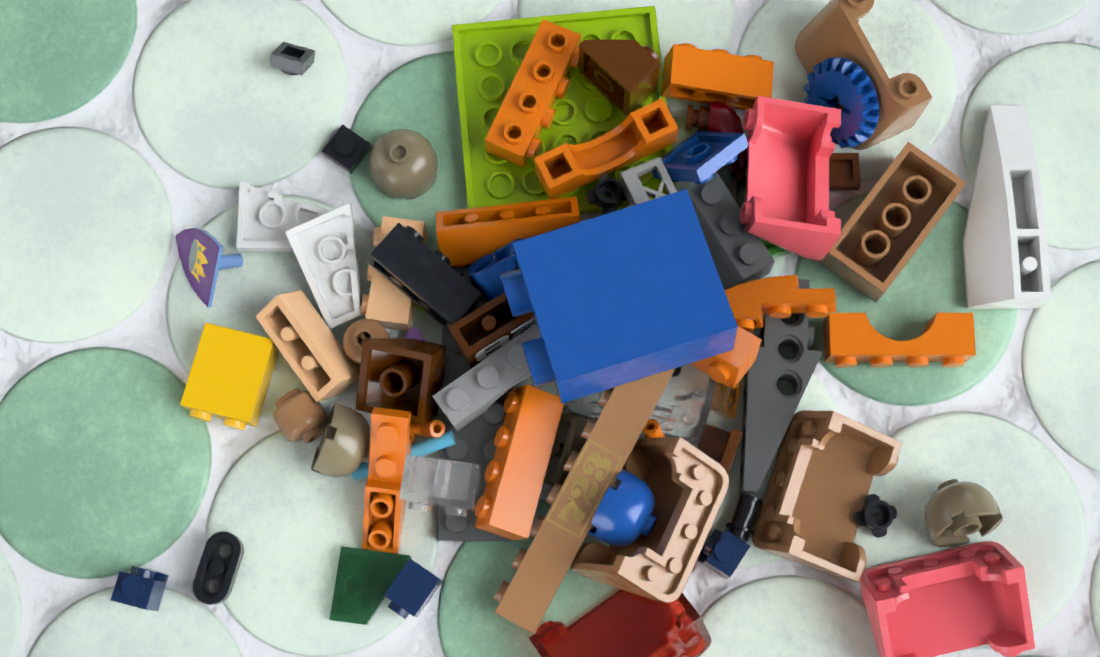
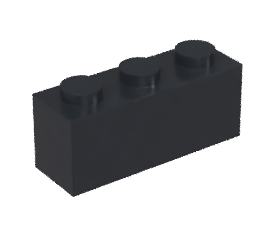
(424, 275)

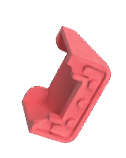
(790, 176)
(949, 603)

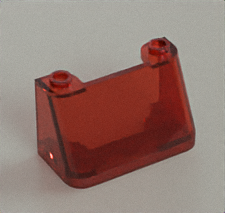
(627, 628)

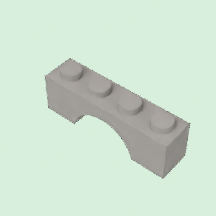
(486, 382)

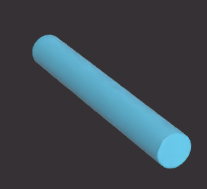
(418, 449)

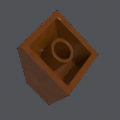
(620, 71)
(401, 376)

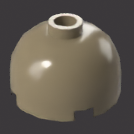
(403, 164)
(343, 443)
(960, 511)

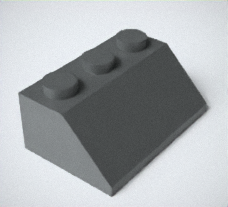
(735, 252)

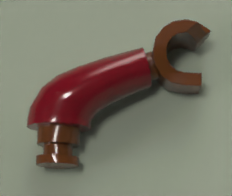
(721, 119)

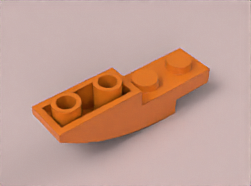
(778, 298)
(387, 457)

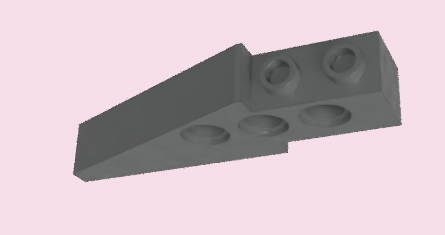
(764, 407)

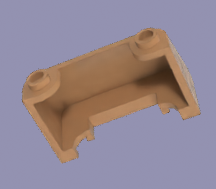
(838, 34)
(818, 488)
(687, 499)

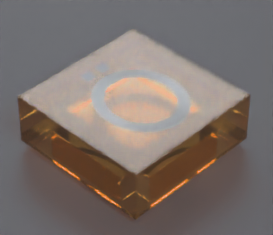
(725, 400)

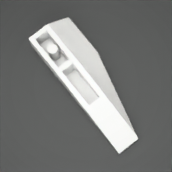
(1006, 219)

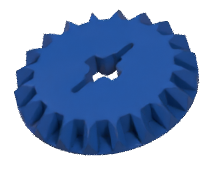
(856, 94)

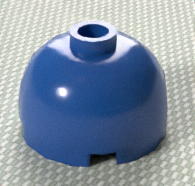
(625, 512)

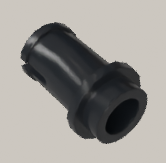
(744, 516)

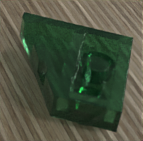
(362, 582)

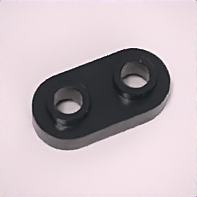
(214, 566)

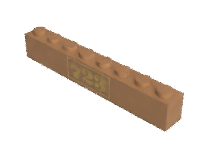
(576, 501)

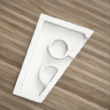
(266, 217)
(330, 263)

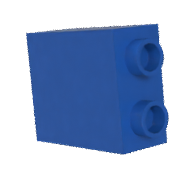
(620, 297)

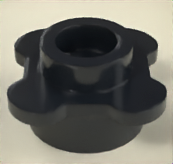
(606, 185)
(886, 513)

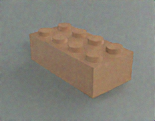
(893, 221)

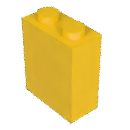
(230, 376)

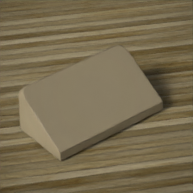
(566, 440)

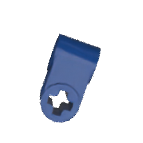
(488, 268)

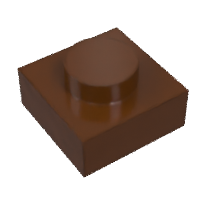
(844, 171)

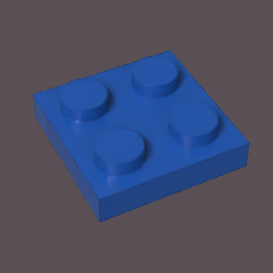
(702, 156)

